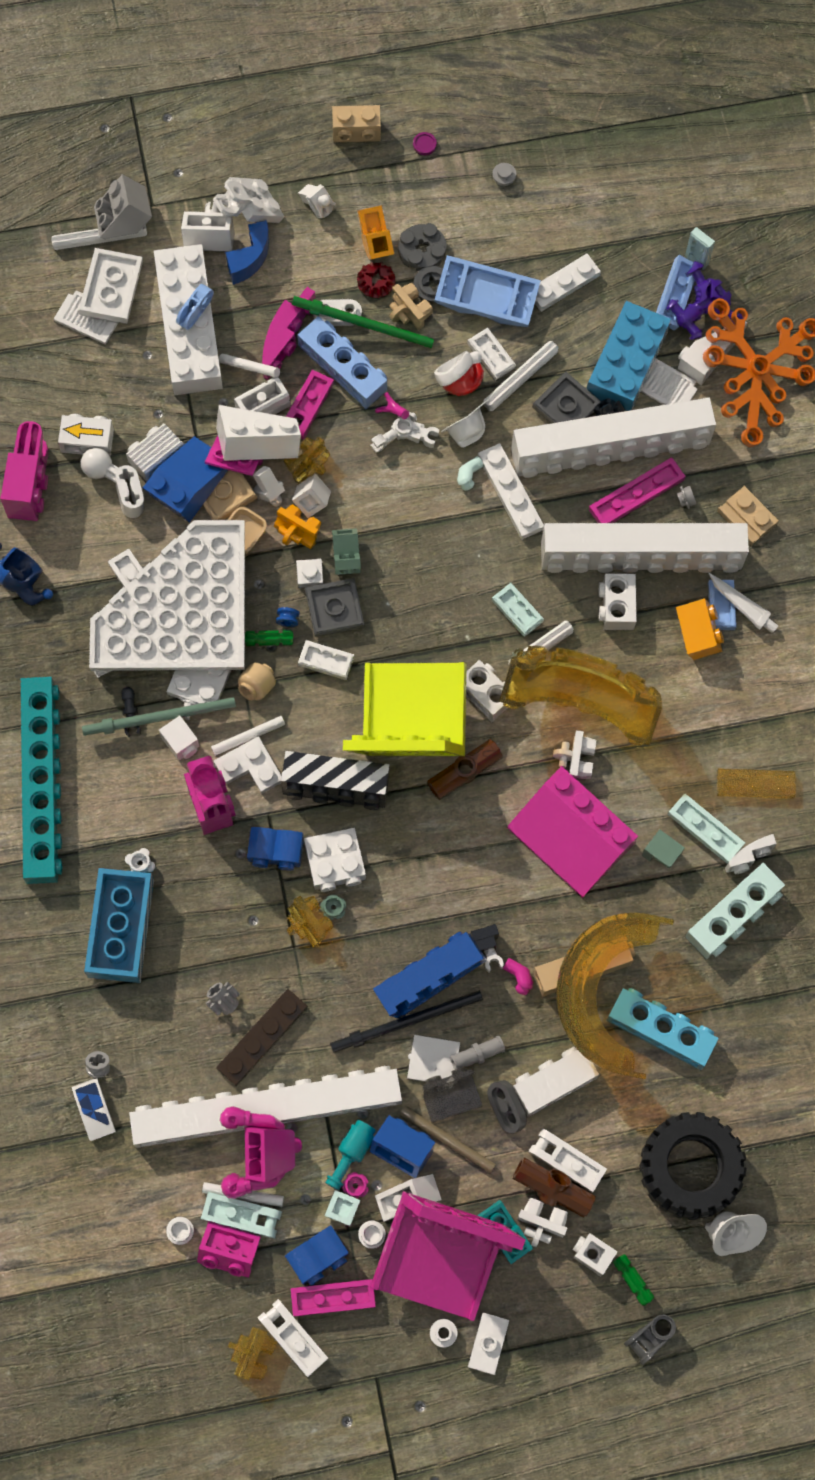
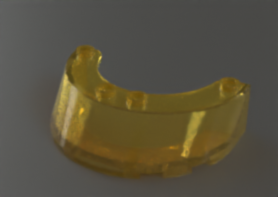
(585, 683)
(579, 984)

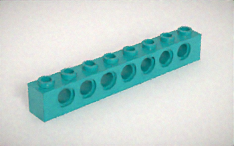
(34, 691)

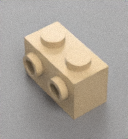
(356, 123)

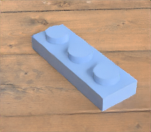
(677, 287)

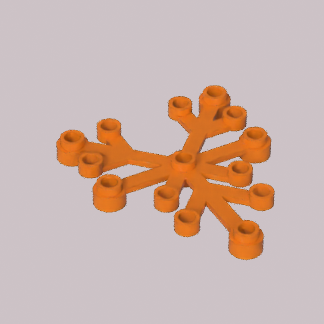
(755, 396)

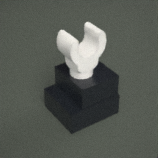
(485, 940)

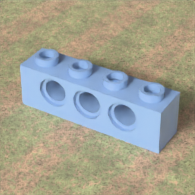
(365, 390)

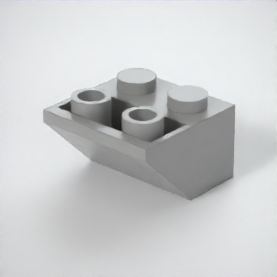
(122, 209)

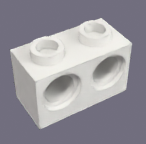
(623, 602)
(480, 694)

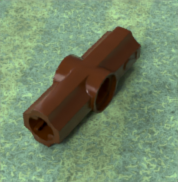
(478, 760)
(554, 1187)

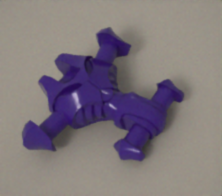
(706, 293)

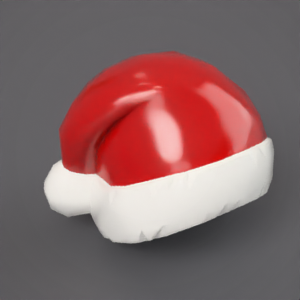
(461, 374)

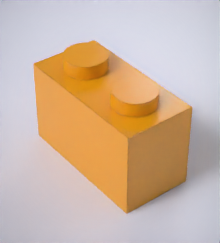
(699, 629)

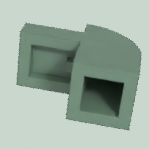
(346, 551)

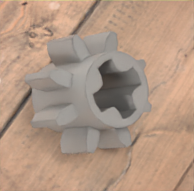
(222, 998)

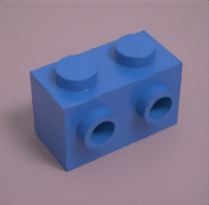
(402, 1146)

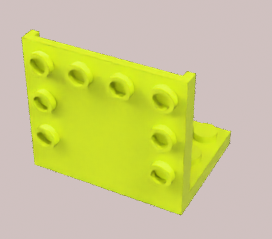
(412, 710)

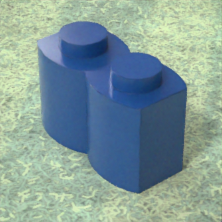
(275, 847)
(317, 1255)

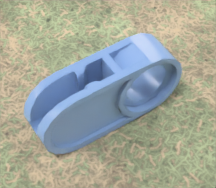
(194, 306)

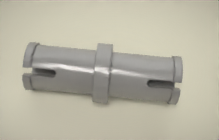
(478, 1053)

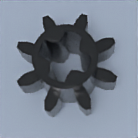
(608, 406)

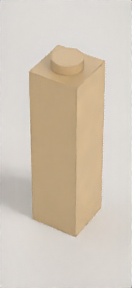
(547, 974)

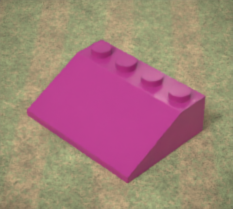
(572, 832)

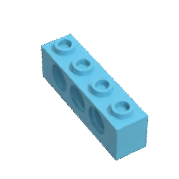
(670, 1042)

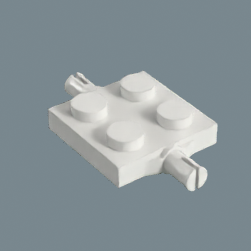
(197, 686)

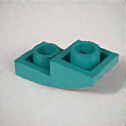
(499, 1213)

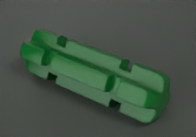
(269, 638)
(633, 1280)

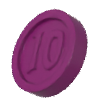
(424, 143)

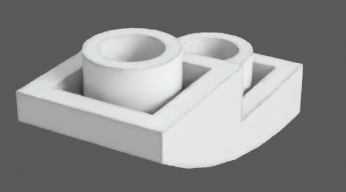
(744, 858)

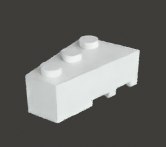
(256, 435)

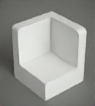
(311, 495)

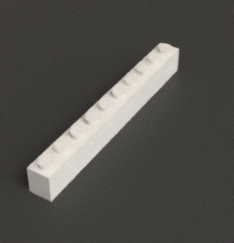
(288, 1104)

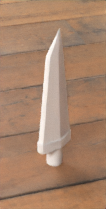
(750, 609)

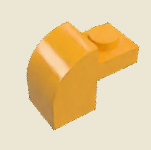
(374, 234)

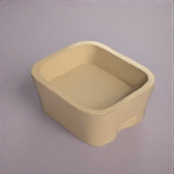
(254, 527)

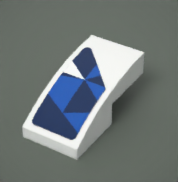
(93, 1109)

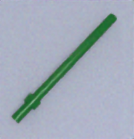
(316, 307)

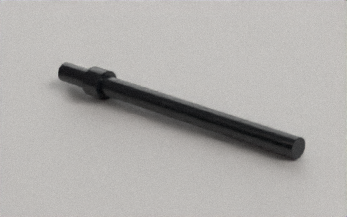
(358, 1038)

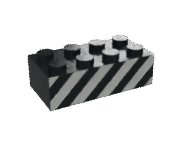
(335, 780)

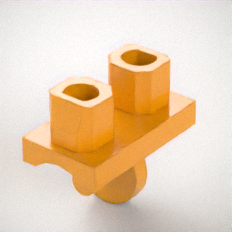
(296, 529)

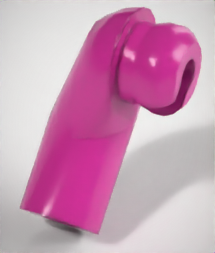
(522, 976)

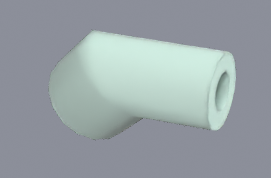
(466, 472)

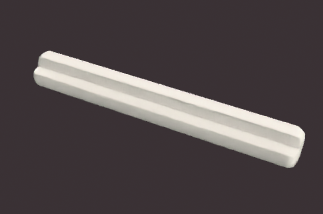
(87, 238)
(521, 375)

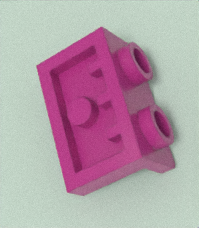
(228, 1249)

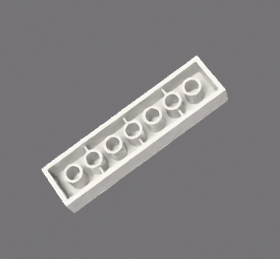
(613, 437)
(644, 547)

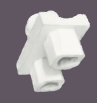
(581, 745)
(554, 1225)

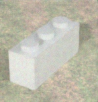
(554, 1081)

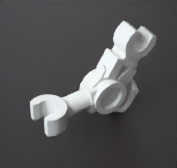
(405, 429)

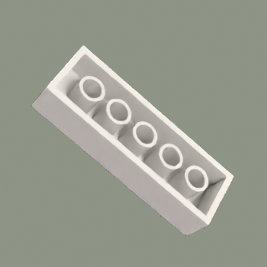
(191, 351)

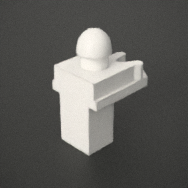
(318, 200)
(268, 487)

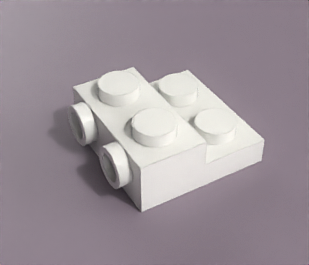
(335, 860)

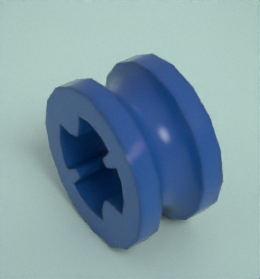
(287, 617)

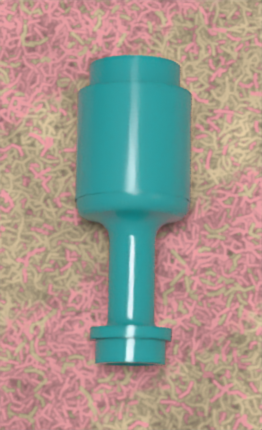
(353, 1149)

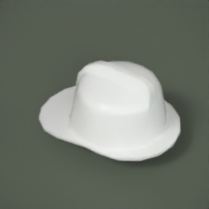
(468, 429)
(736, 1232)

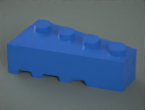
(430, 975)

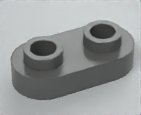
(507, 1106)

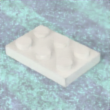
(111, 285)

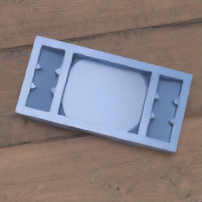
(487, 292)

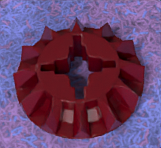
(382, 287)

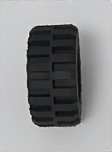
(723, 1146)

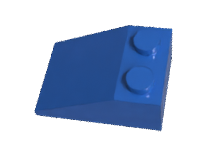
(185, 480)

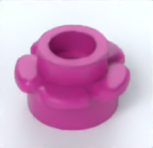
(353, 1178)

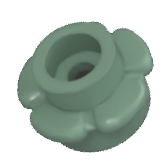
(334, 900)

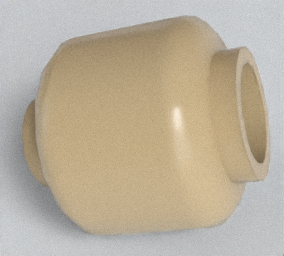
(256, 681)

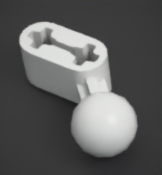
(98, 464)

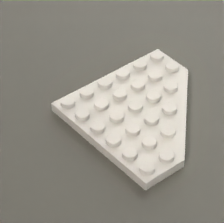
(180, 607)

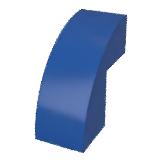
(247, 261)

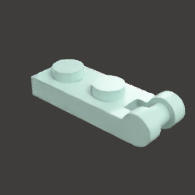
(240, 1215)

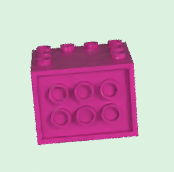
(441, 1255)

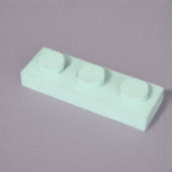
(706, 828)

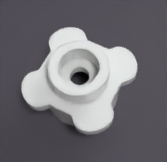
(142, 855)

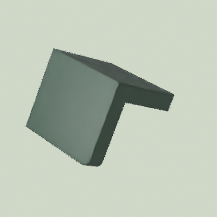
(663, 849)

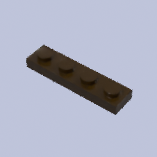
(261, 1037)

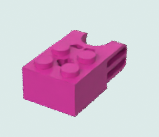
(26, 474)
(207, 794)

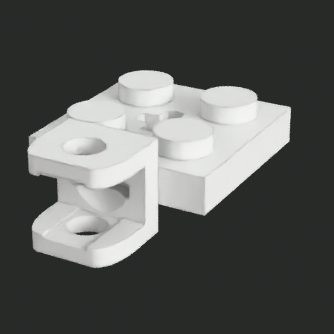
(250, 198)

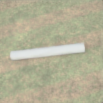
(249, 365)
(248, 735)
(258, 1197)

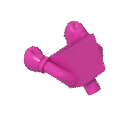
(268, 1151)

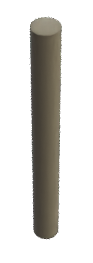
(447, 1139)

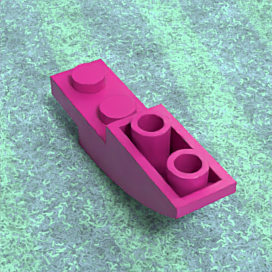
(281, 333)

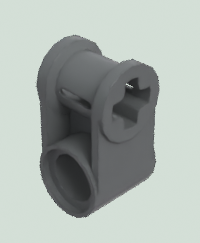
(650, 1339)

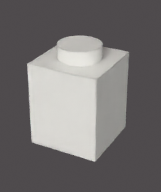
(179, 738)

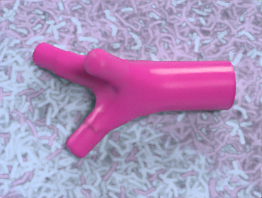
(393, 407)

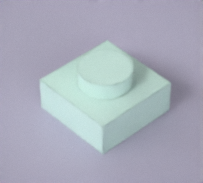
(342, 1208)

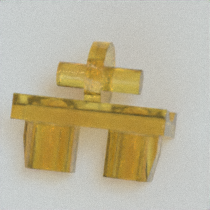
(310, 461)
(305, 923)
(247, 1352)

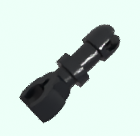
(128, 697)

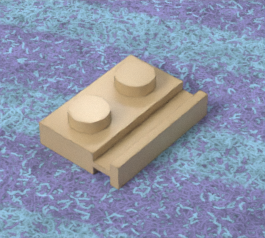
(746, 508)

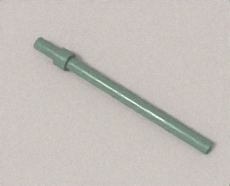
(109, 725)

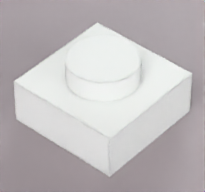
(309, 572)

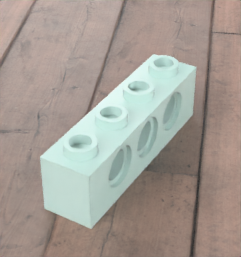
(760, 880)

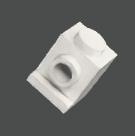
(604, 1254)

